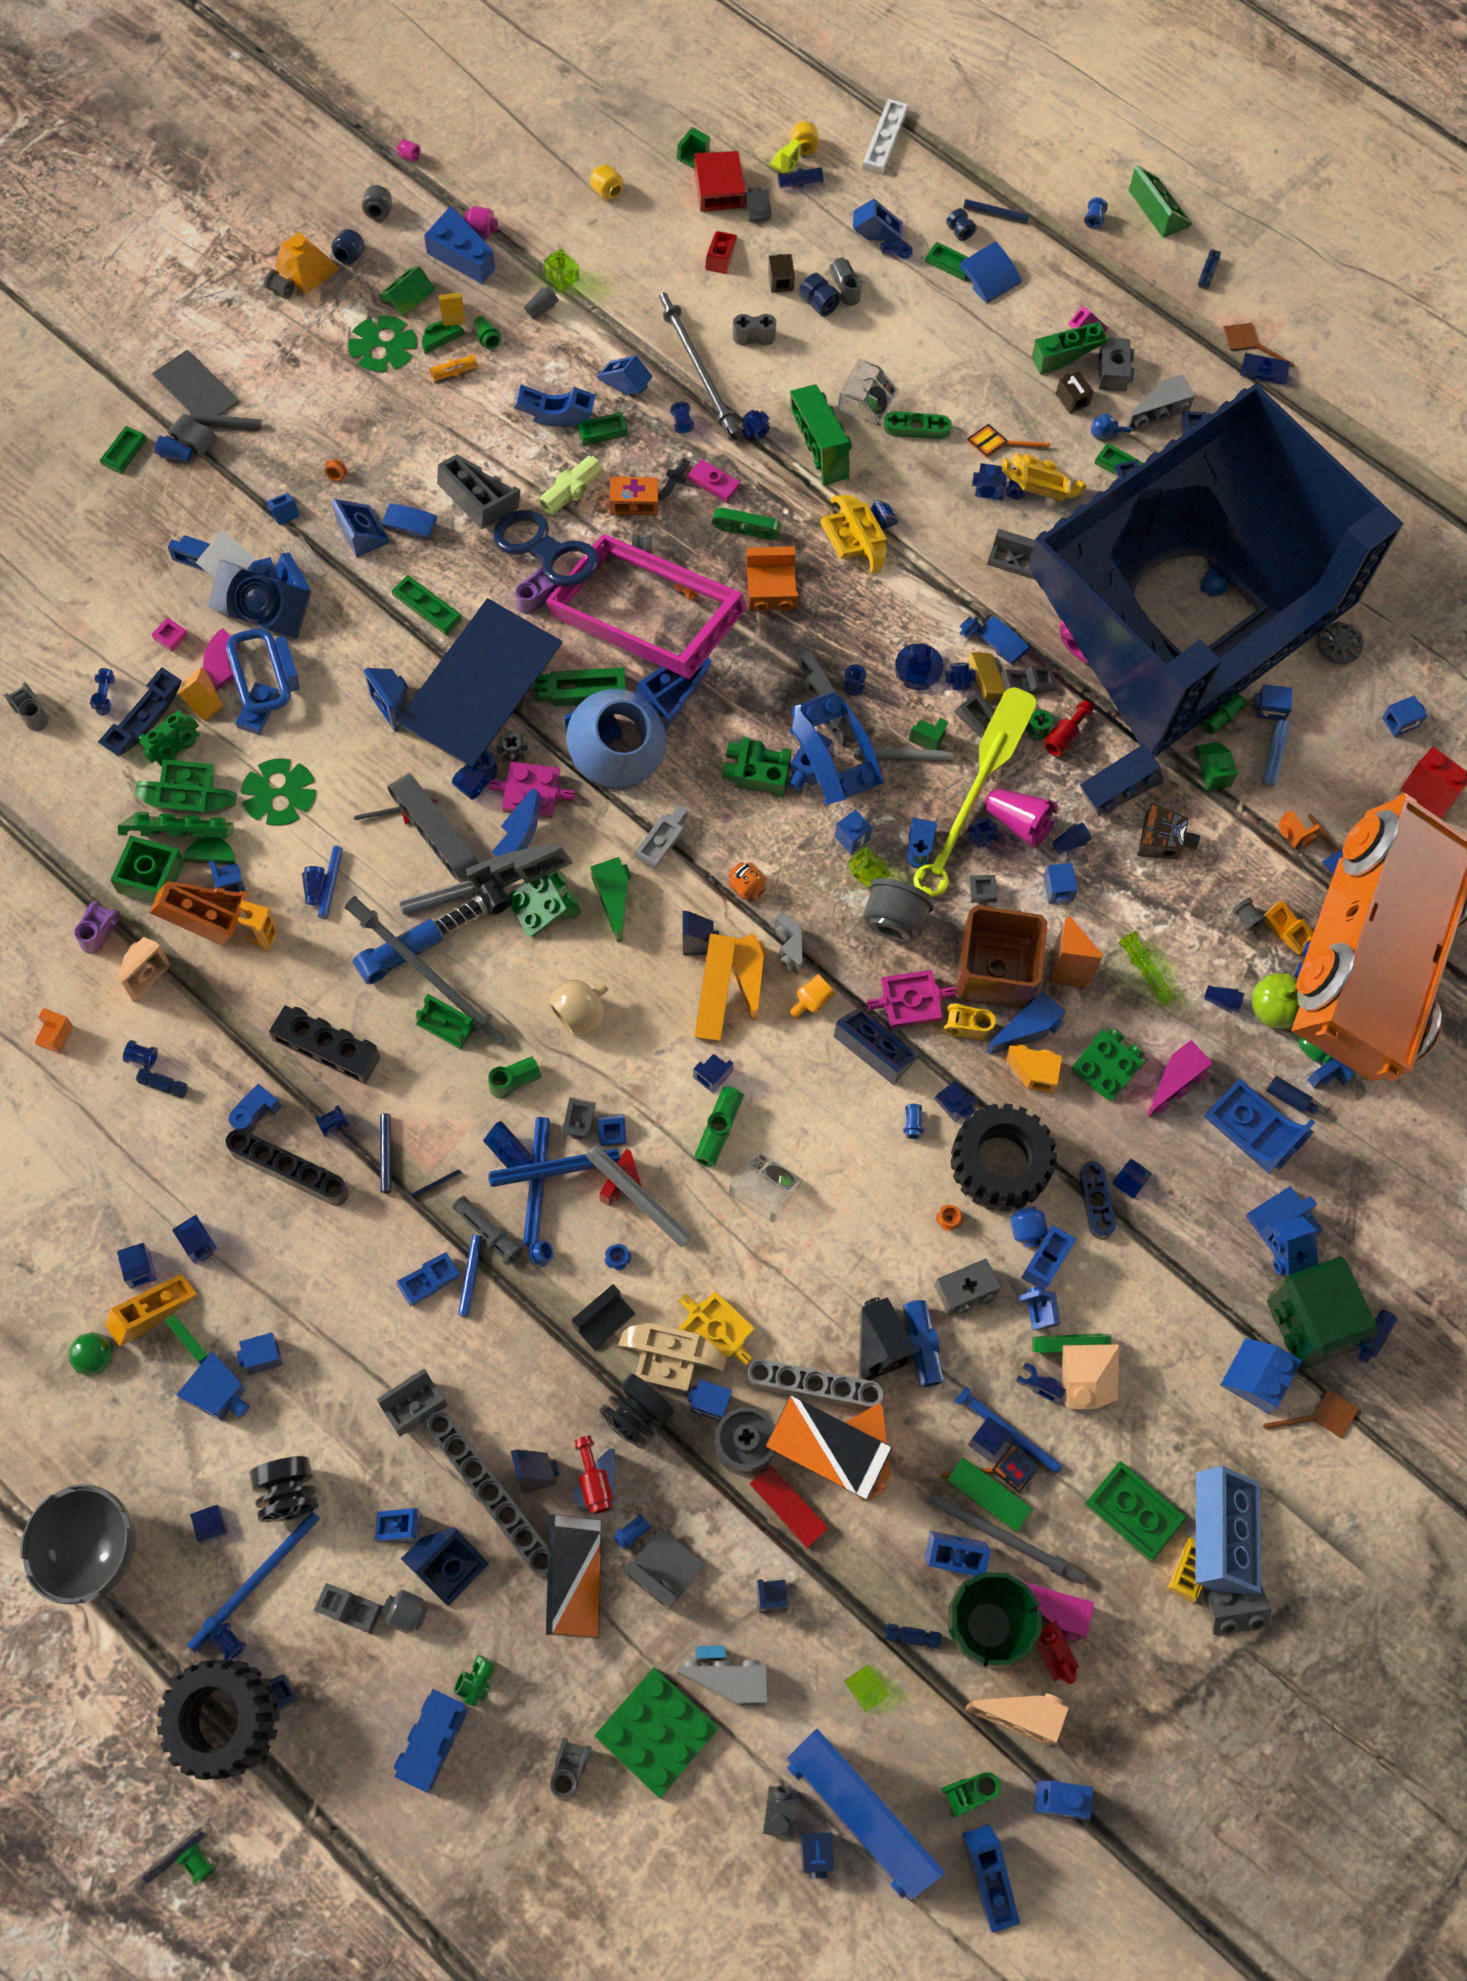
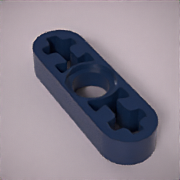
(1093, 1220)

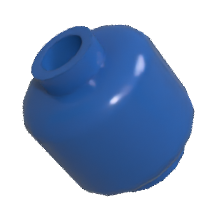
(1029, 1226)

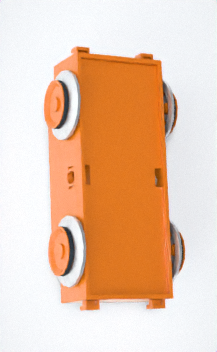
(1371, 956)

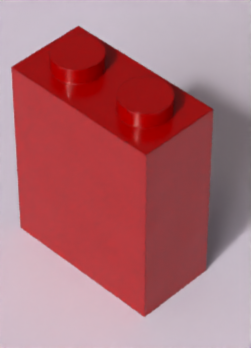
(719, 181)
(1436, 782)

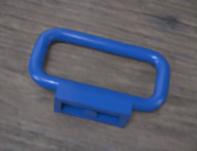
(281, 662)

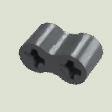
(754, 329)
(192, 435)

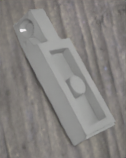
(662, 837)

